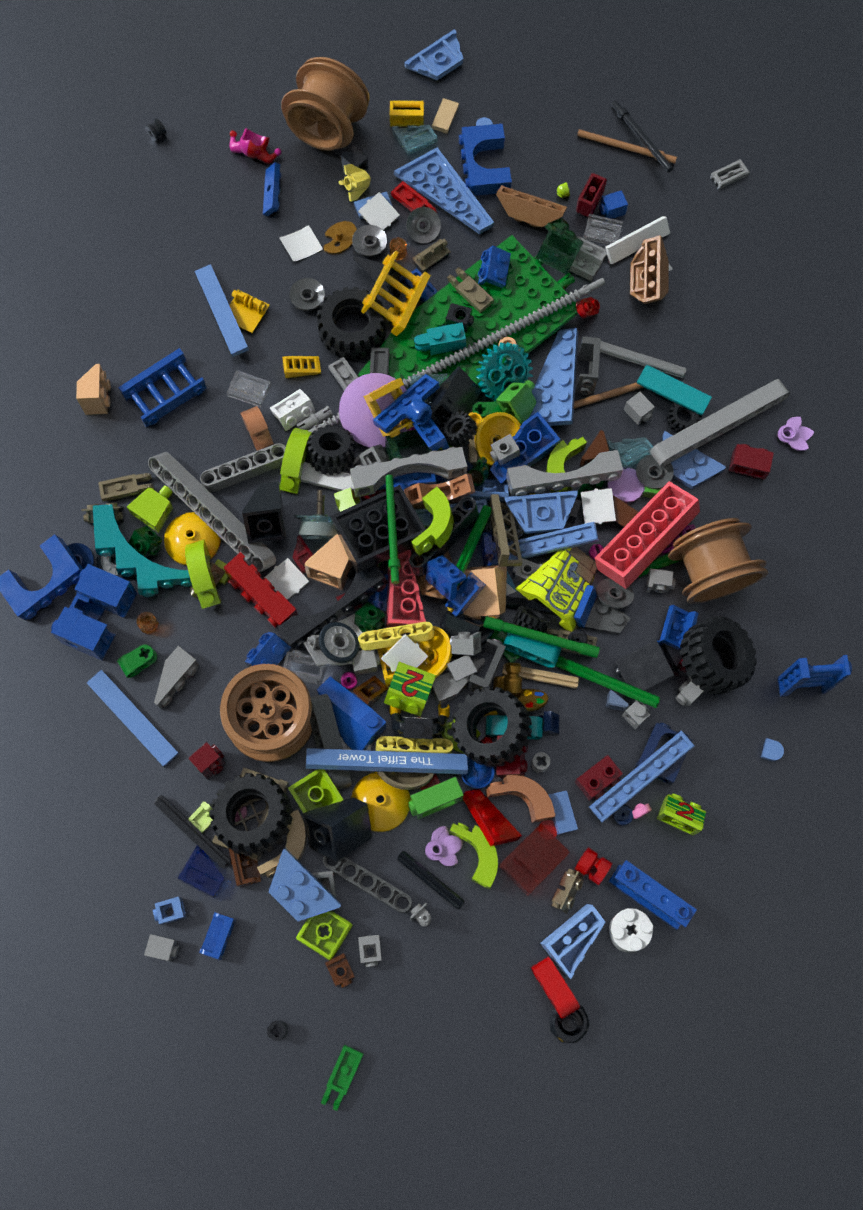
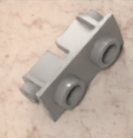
(421, 915)

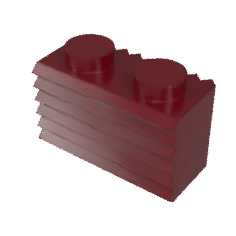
(591, 194)

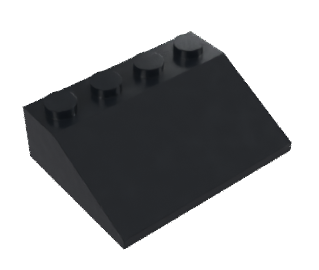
(365, 529)

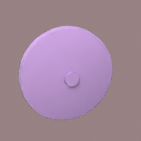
(355, 413)

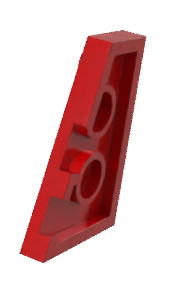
(489, 819)

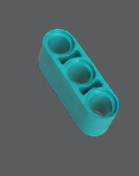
(533, 650)
(497, 725)

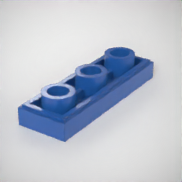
(271, 189)

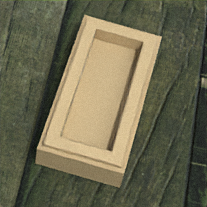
(445, 116)

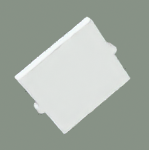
(379, 212)
(598, 506)
(287, 579)
(406, 652)

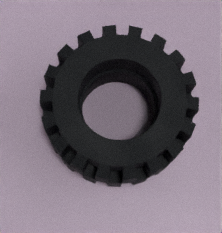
(331, 461)

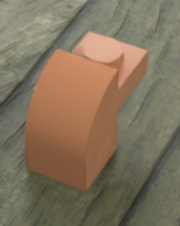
(257, 428)

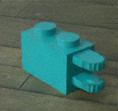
(442, 339)

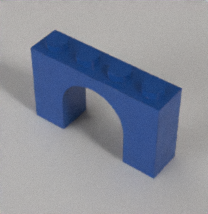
(475, 140)
(65, 573)

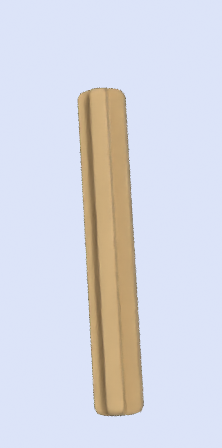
(547, 677)

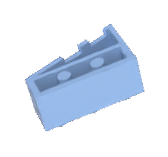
(573, 938)

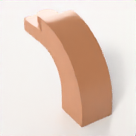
(454, 490)
(529, 791)

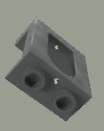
(590, 352)
(497, 649)

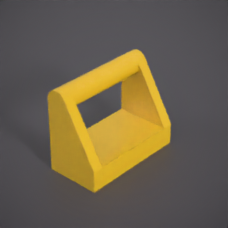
(406, 117)

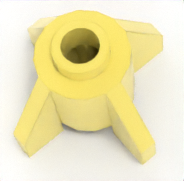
(356, 181)

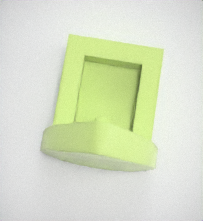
(201, 817)

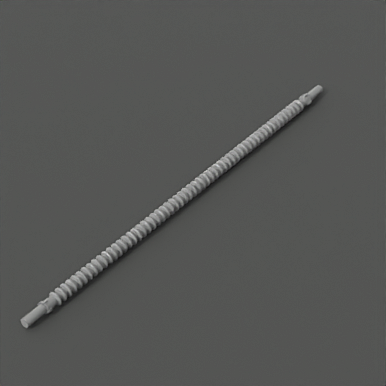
(585, 290)

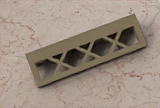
(500, 534)

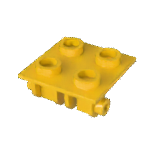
(247, 310)

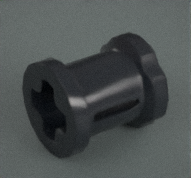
(282, 1035)

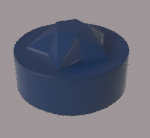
(623, 815)

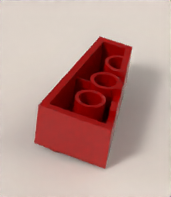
(259, 591)

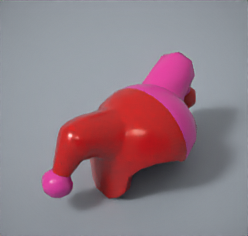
(253, 146)

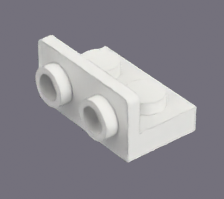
(293, 409)

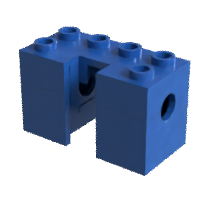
(80, 623)

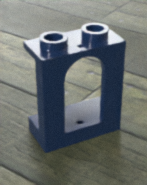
(658, 731)

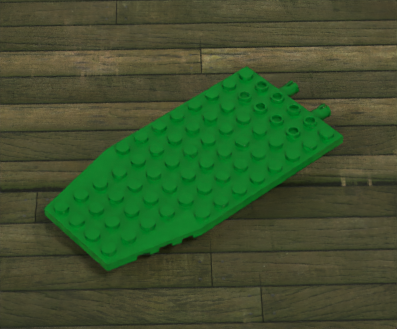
(525, 291)

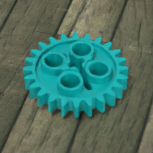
(493, 363)

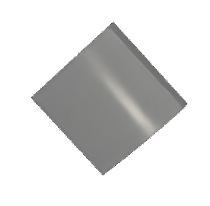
(588, 260)

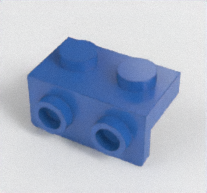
(494, 266)
(444, 576)
(676, 624)
(268, 651)

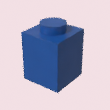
(613, 205)

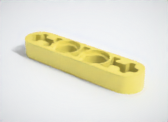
(368, 639)
(414, 744)

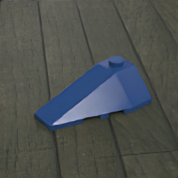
(535, 442)
(355, 720)

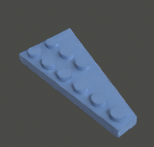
(441, 184)
(556, 382)

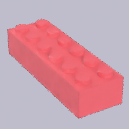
(647, 534)

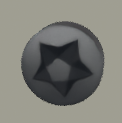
(578, 636)

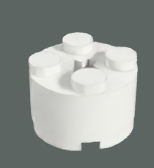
(642, 927)

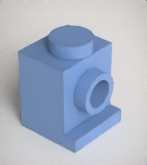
(176, 904)

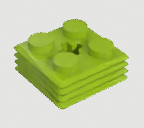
(326, 945)

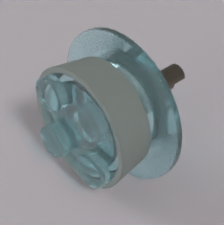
(317, 524)

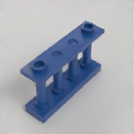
(161, 371)
(802, 675)
(652, 895)

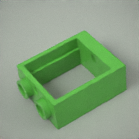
(435, 798)

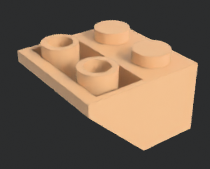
(93, 391)

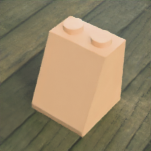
(329, 564)
(492, 598)

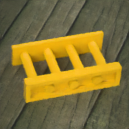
(412, 295)

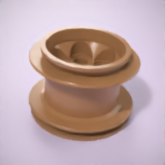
(325, 103)
(717, 560)
(242, 692)

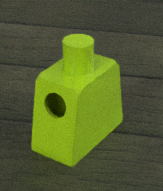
(152, 507)

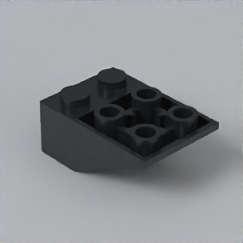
(454, 395)

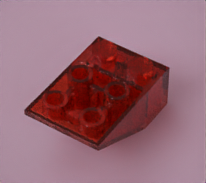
(534, 859)

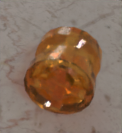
(396, 244)
(150, 626)

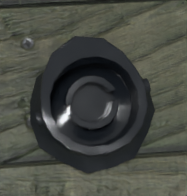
(571, 1028)

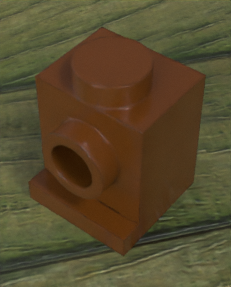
(340, 962)

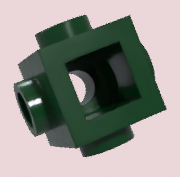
(145, 541)
(369, 618)

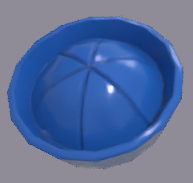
(478, 775)

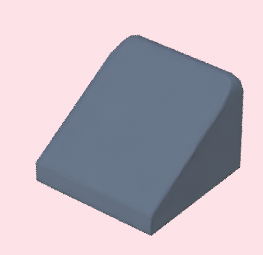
(615, 702)

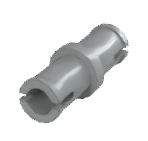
(315, 419)

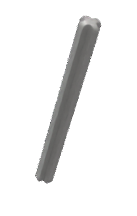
(642, 359)

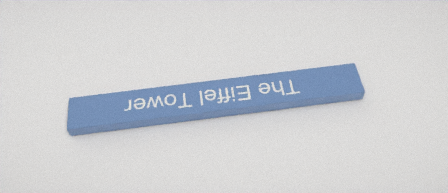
(386, 761)

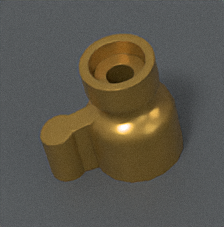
(512, 681)

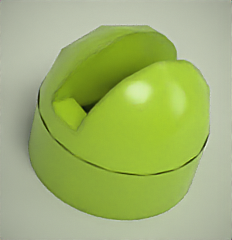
(563, 190)

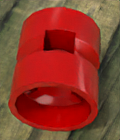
(586, 863)

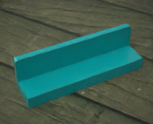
(674, 390)

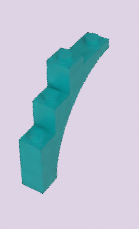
(128, 561)

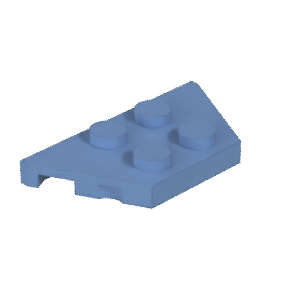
(437, 58)
(694, 467)
(542, 511)
(299, 890)

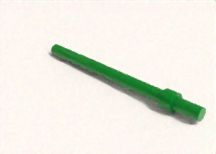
(394, 562)

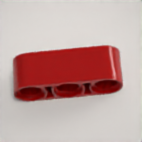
(555, 987)

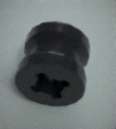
(155, 129)

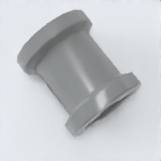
(537, 757)

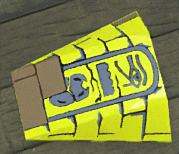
(561, 584)

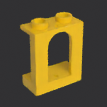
(394, 388)

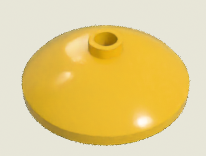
(494, 426)
(177, 539)
(436, 647)
(391, 811)

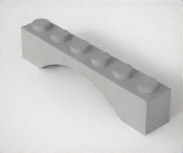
(446, 463)
(527, 480)

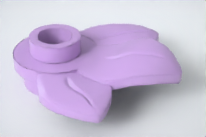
(797, 434)
(446, 845)

